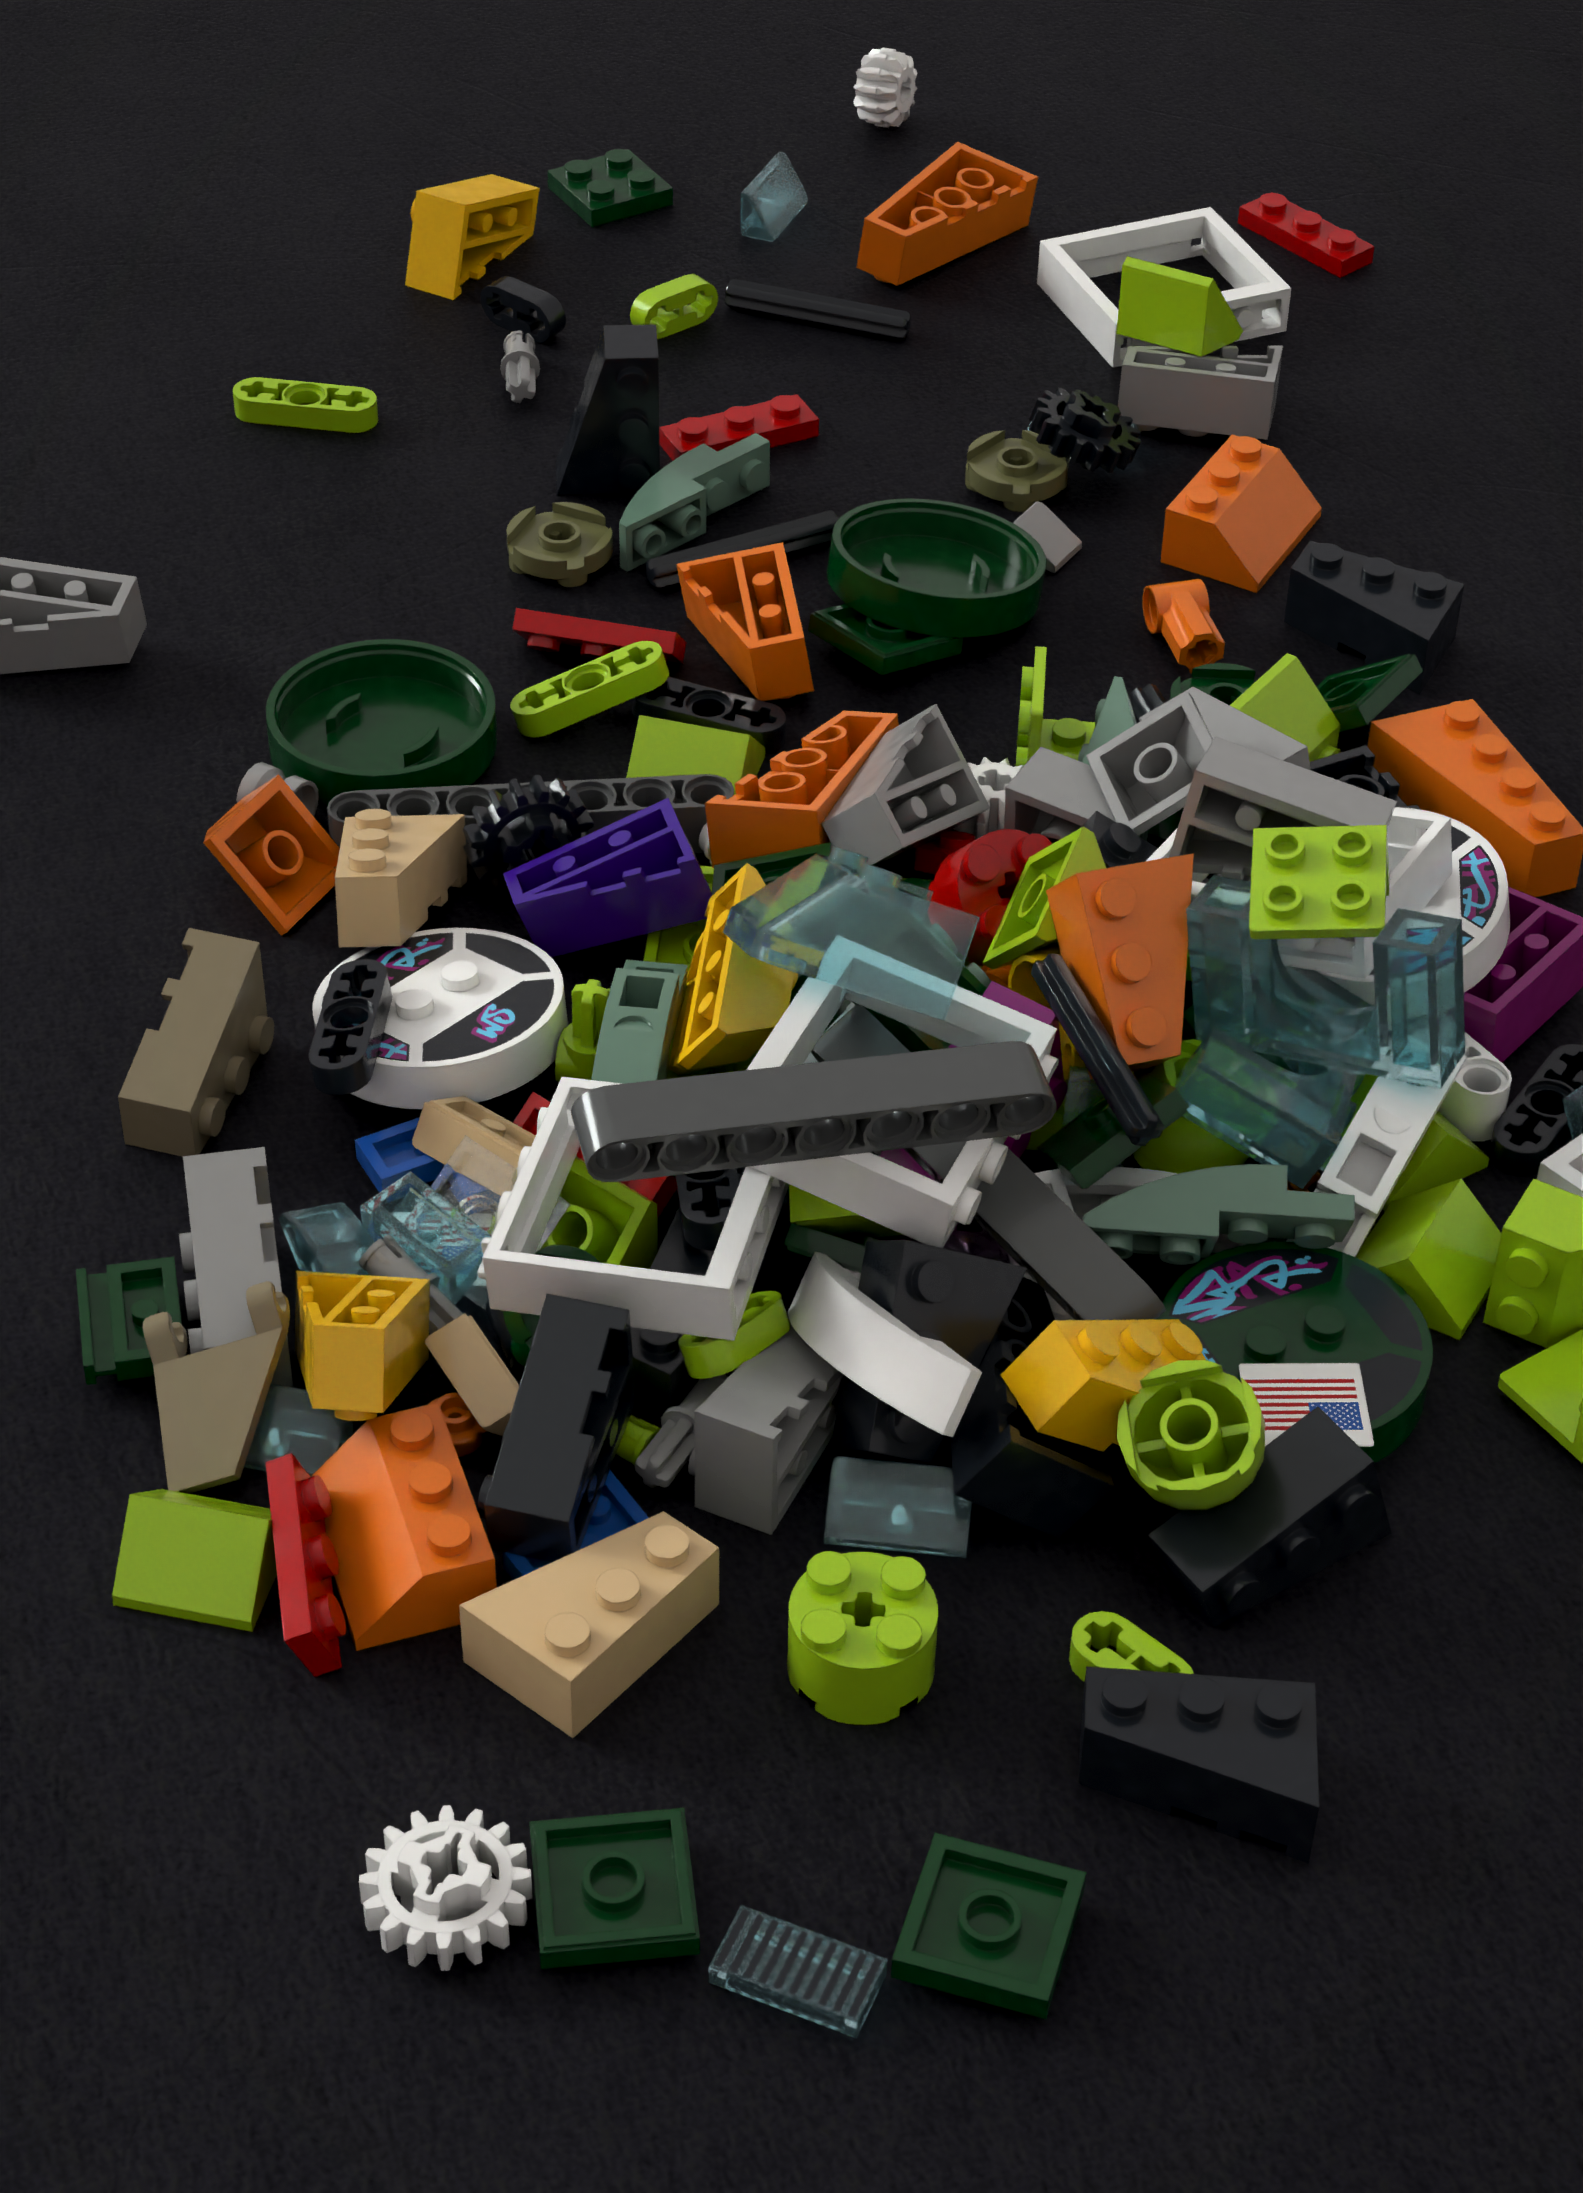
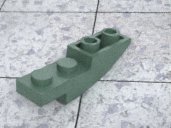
(683, 493)
(640, 1022)
(1190, 1209)

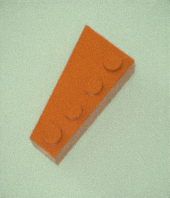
(944, 214)
(1466, 769)
(794, 798)

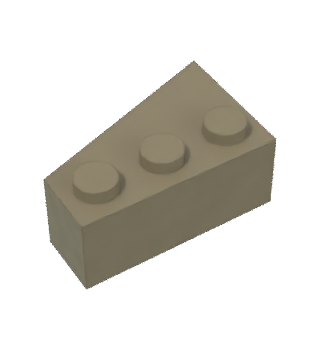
(202, 1049)

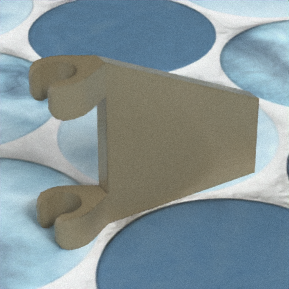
(215, 1395)

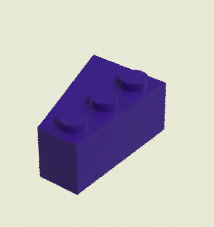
(612, 884)

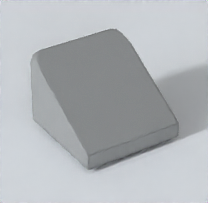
(1051, 533)

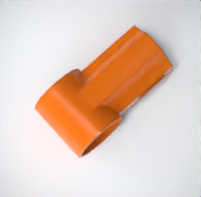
(1183, 617)

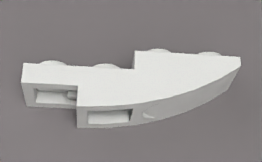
(1379, 1149)

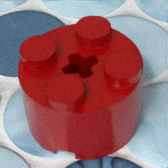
(983, 880)

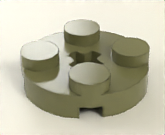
(1014, 469)
(559, 543)

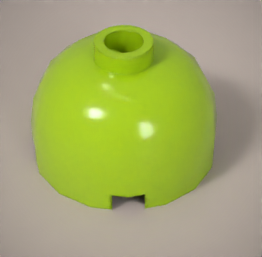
(1192, 1435)

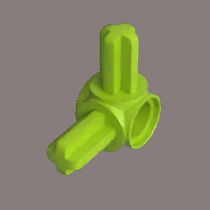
(580, 1038)

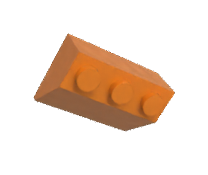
(1239, 515)
(404, 1528)

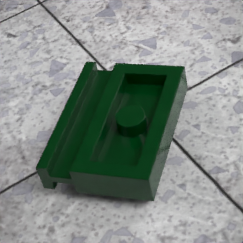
(114, 1311)

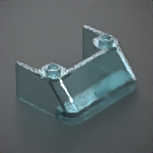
(857, 931)

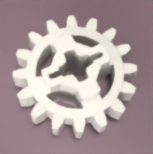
(448, 1885)

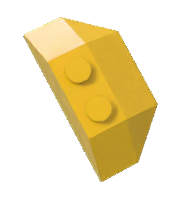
(729, 995)

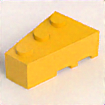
(464, 228)
(359, 1339)
(1085, 1369)

